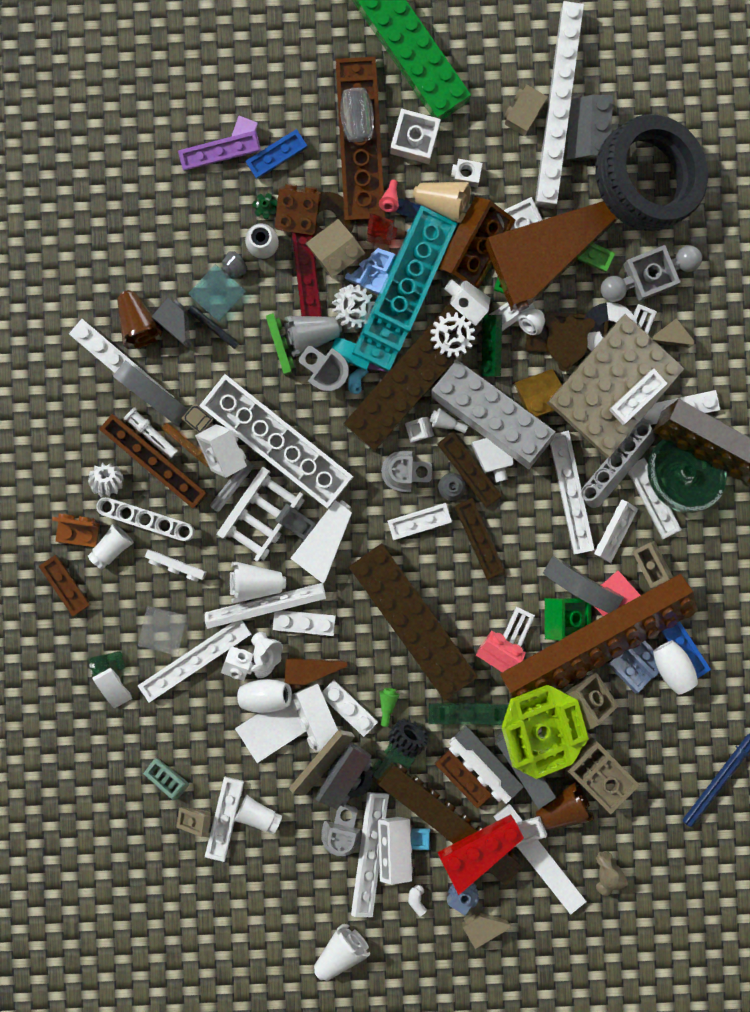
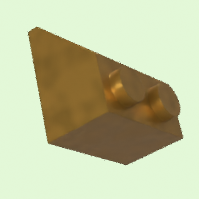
(537, 391)

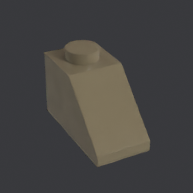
(483, 927)

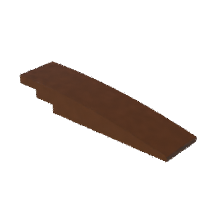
(360, 160)

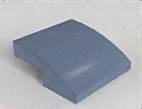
(635, 666)

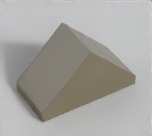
(674, 335)

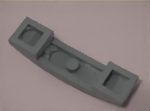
(150, 393)
(582, 586)

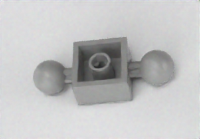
(657, 261)

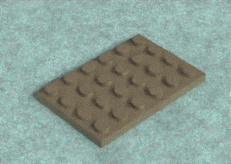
(606, 377)

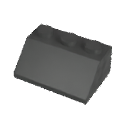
(588, 126)
(344, 776)

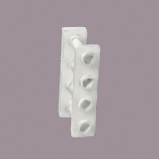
(240, 512)

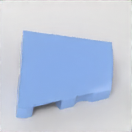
(373, 271)

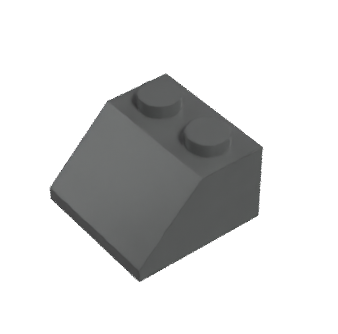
(174, 320)

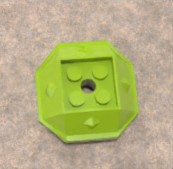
(561, 732)

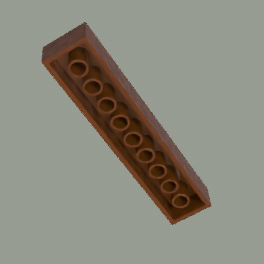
(603, 638)

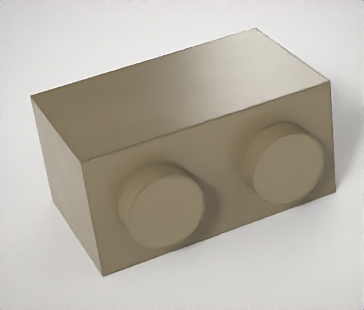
(526, 109)
(652, 564)

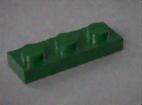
(491, 345)

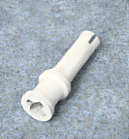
(143, 427)

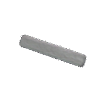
(231, 486)

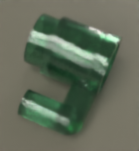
(101, 663)

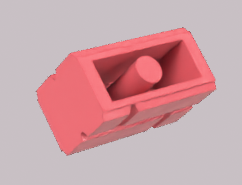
(500, 652)

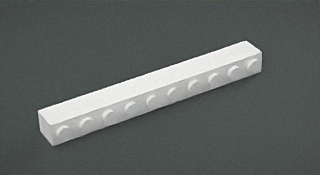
(559, 105)

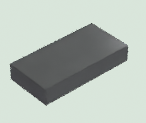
(295, 521)

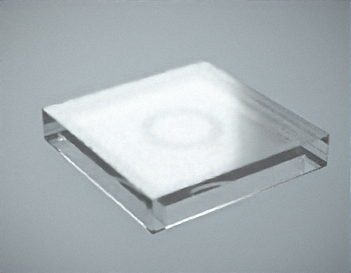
(162, 630)

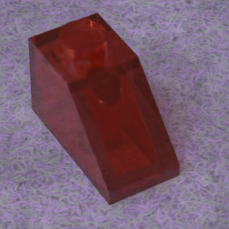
(381, 230)

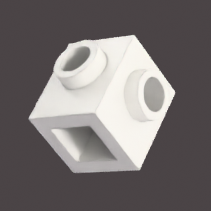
(238, 663)

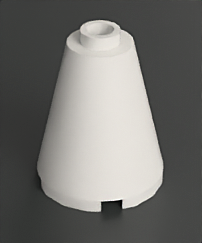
(254, 582)
(341, 953)

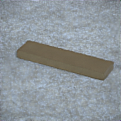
(321, 762)

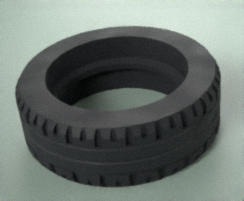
(682, 151)

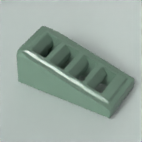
(183, 784)

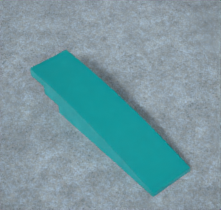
(404, 288)

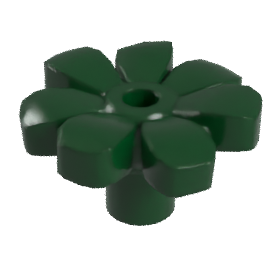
(264, 209)

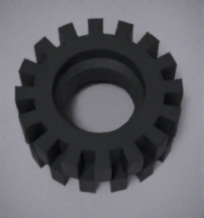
(408, 738)

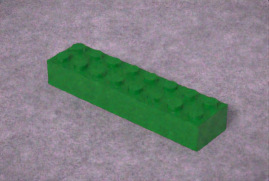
(416, 55)

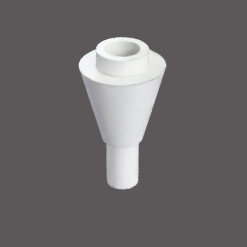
(443, 420)

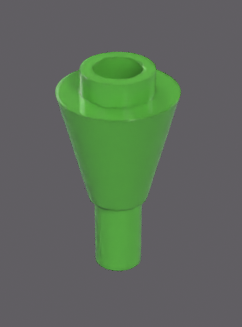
(388, 701)

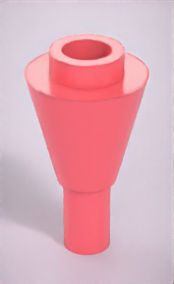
(389, 200)

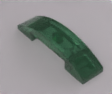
(467, 713)

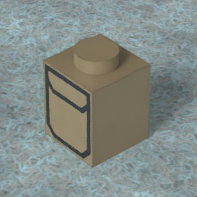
(198, 418)

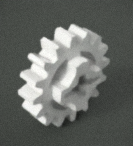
(346, 300)
(460, 340)

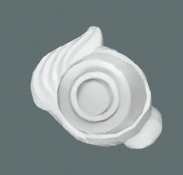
(266, 654)

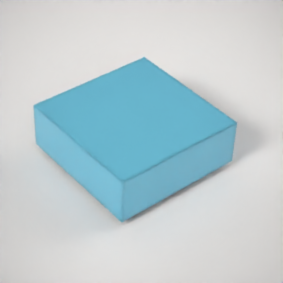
(420, 838)

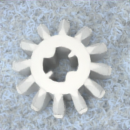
(105, 479)

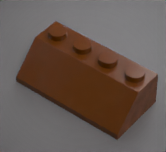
(467, 254)

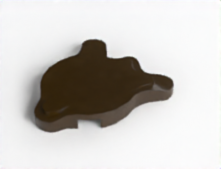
(568, 340)

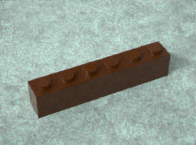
(153, 461)

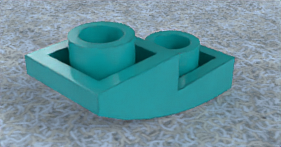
(346, 348)

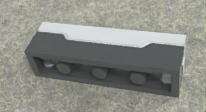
(485, 764)

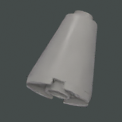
(310, 331)

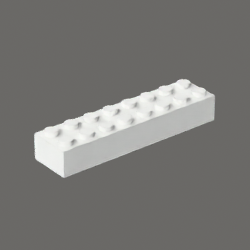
(276, 441)

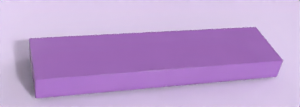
(219, 150)

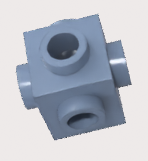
(464, 901)

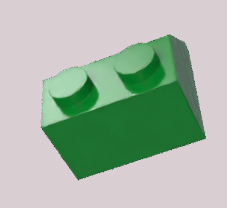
(565, 616)

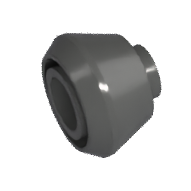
(233, 265)
(445, 488)

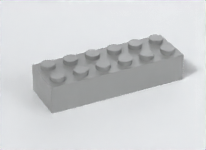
(493, 414)

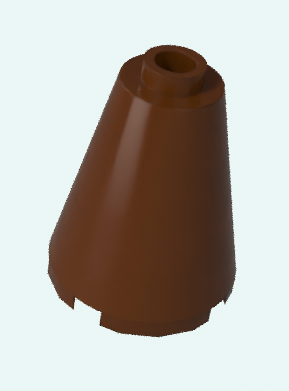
(136, 321)
(566, 809)

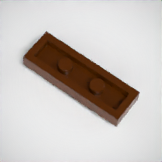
(64, 585)
(463, 779)

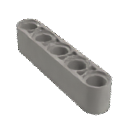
(616, 474)

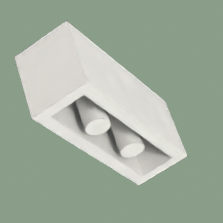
(314, 716)
(395, 850)

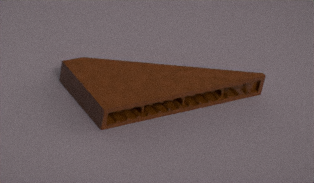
(540, 252)

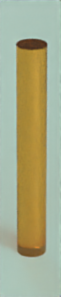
(185, 443)

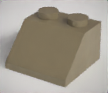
(335, 248)

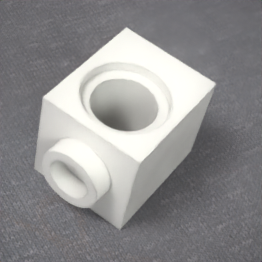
(474, 167)

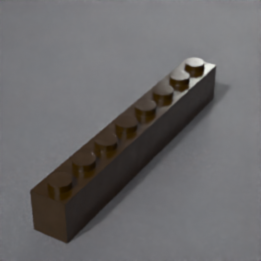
(440, 815)

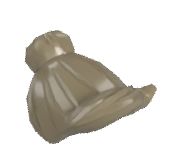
(610, 874)

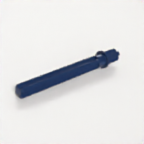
(718, 782)

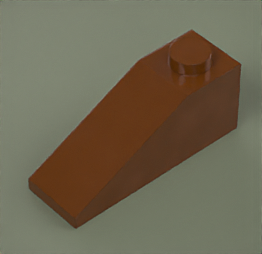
(305, 671)

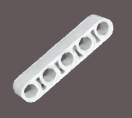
(136, 515)

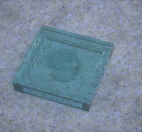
(216, 293)

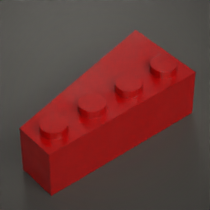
(479, 852)

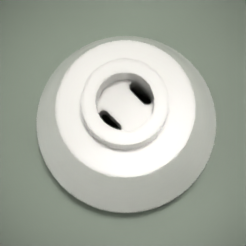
(532, 321)

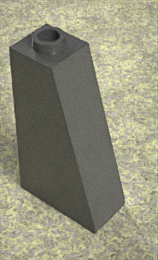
(537, 788)

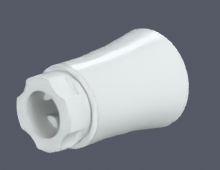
(110, 547)
(257, 816)

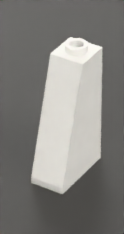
(322, 543)

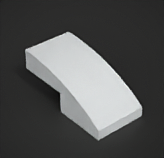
(112, 688)

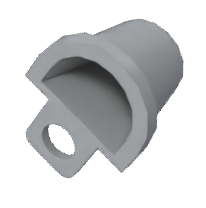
(328, 372)
(400, 471)
(341, 836)

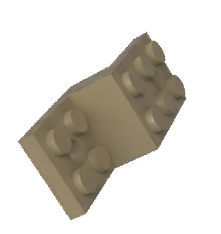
(594, 768)

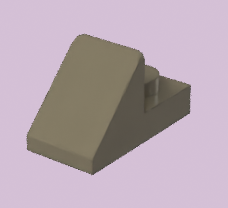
(194, 821)

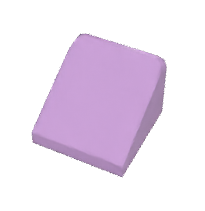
(244, 125)

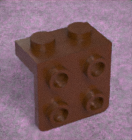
(297, 209)

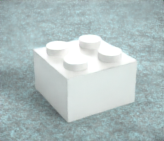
(415, 136)
(221, 450)

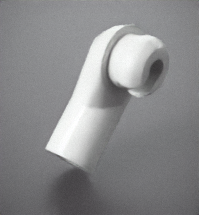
(415, 898)

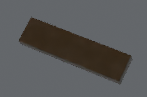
(469, 470)
(479, 539)

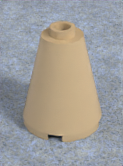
(444, 198)

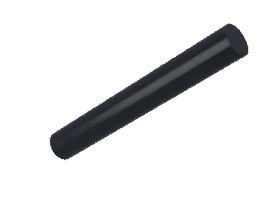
(213, 327)

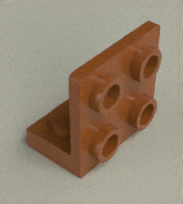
(77, 532)

